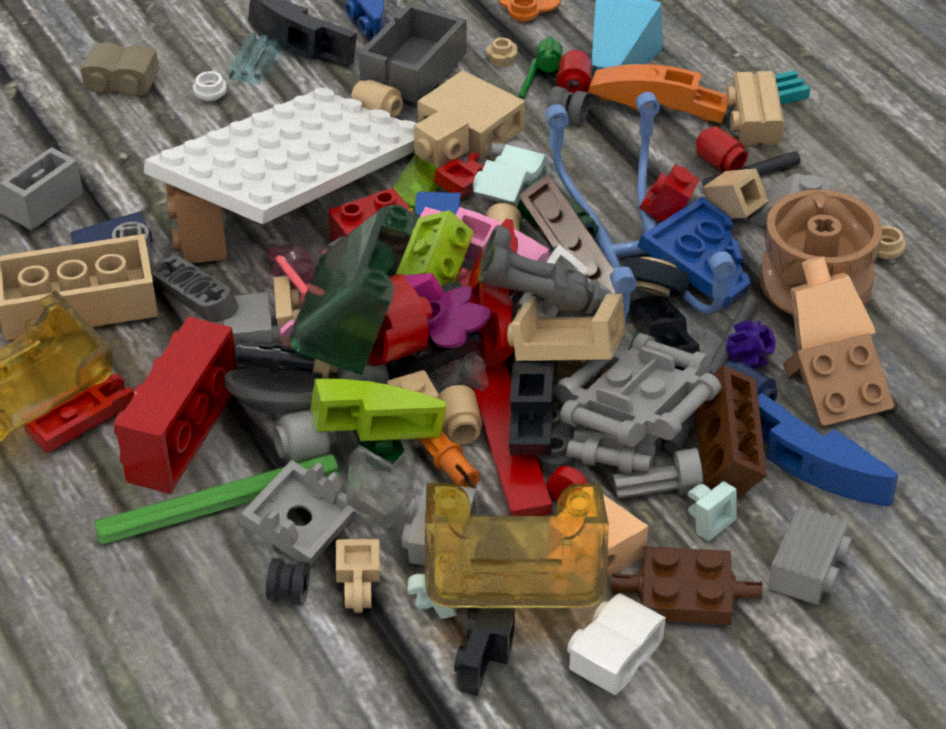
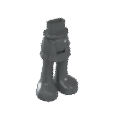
(553, 282)

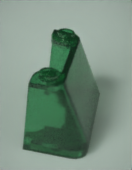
(353, 291)

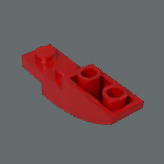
(498, 300)

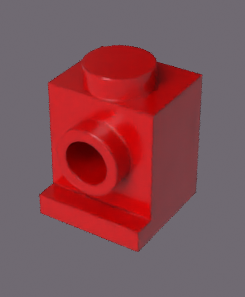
(669, 193)

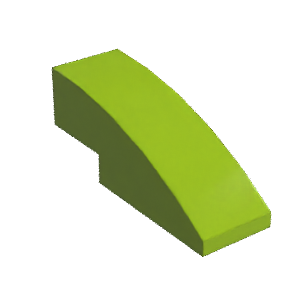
(375, 410)

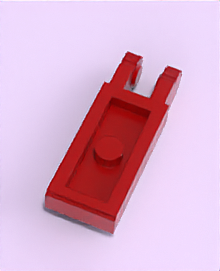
(80, 413)

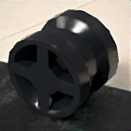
(287, 581)

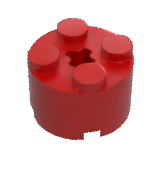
(404, 325)

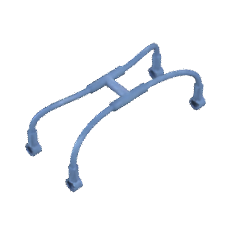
(720, 263)

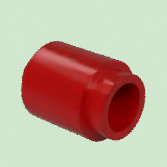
(574, 71)
(721, 149)

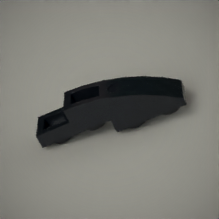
(301, 32)
(532, 407)
(489, 640)

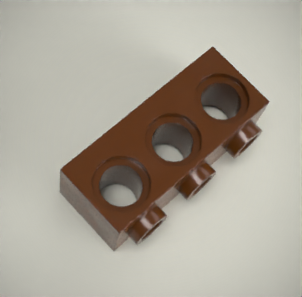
(731, 434)

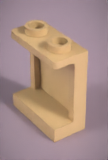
(490, 111)
(567, 337)

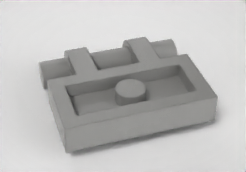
(602, 448)

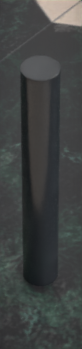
(768, 166)

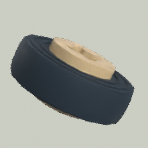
(658, 276)

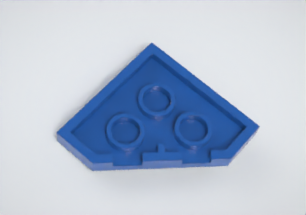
(691, 240)

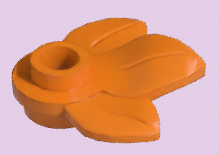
(528, 9)

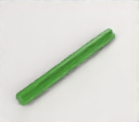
(195, 504)

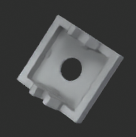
(297, 489)

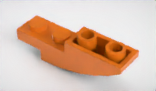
(672, 86)

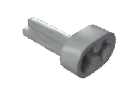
(680, 476)

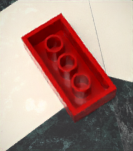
(176, 405)

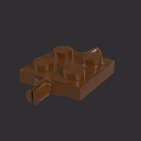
(688, 584)

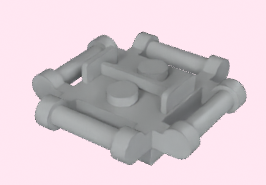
(640, 392)

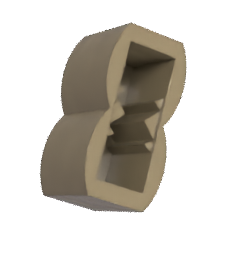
(120, 69)

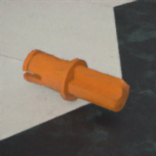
(450, 458)

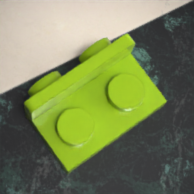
(437, 247)

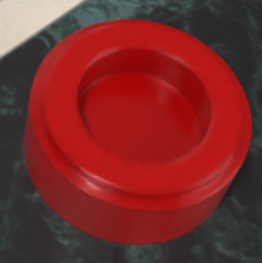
(562, 478)

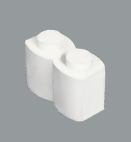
(615, 643)

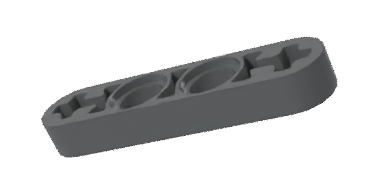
(195, 288)

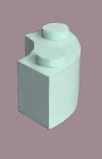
(510, 175)

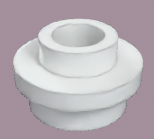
(209, 86)

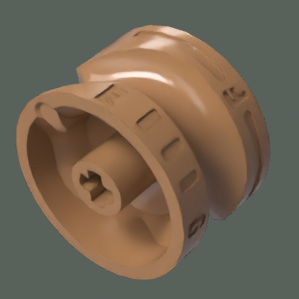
(815, 226)

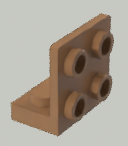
(842, 379)

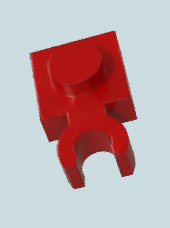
(458, 175)

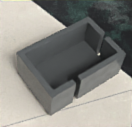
(414, 51)

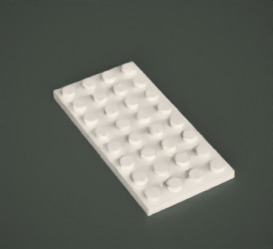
(285, 155)

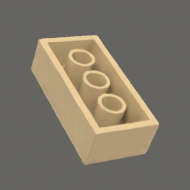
(99, 279)

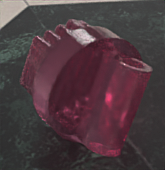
(297, 258)

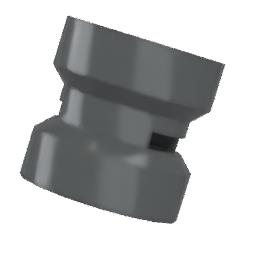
(574, 103)

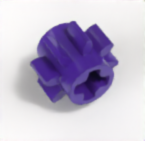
(751, 343)

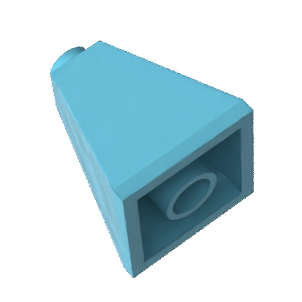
(626, 32)

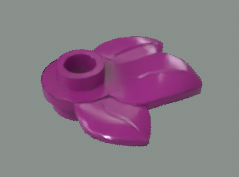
(455, 317)

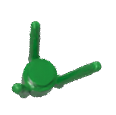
(547, 59)

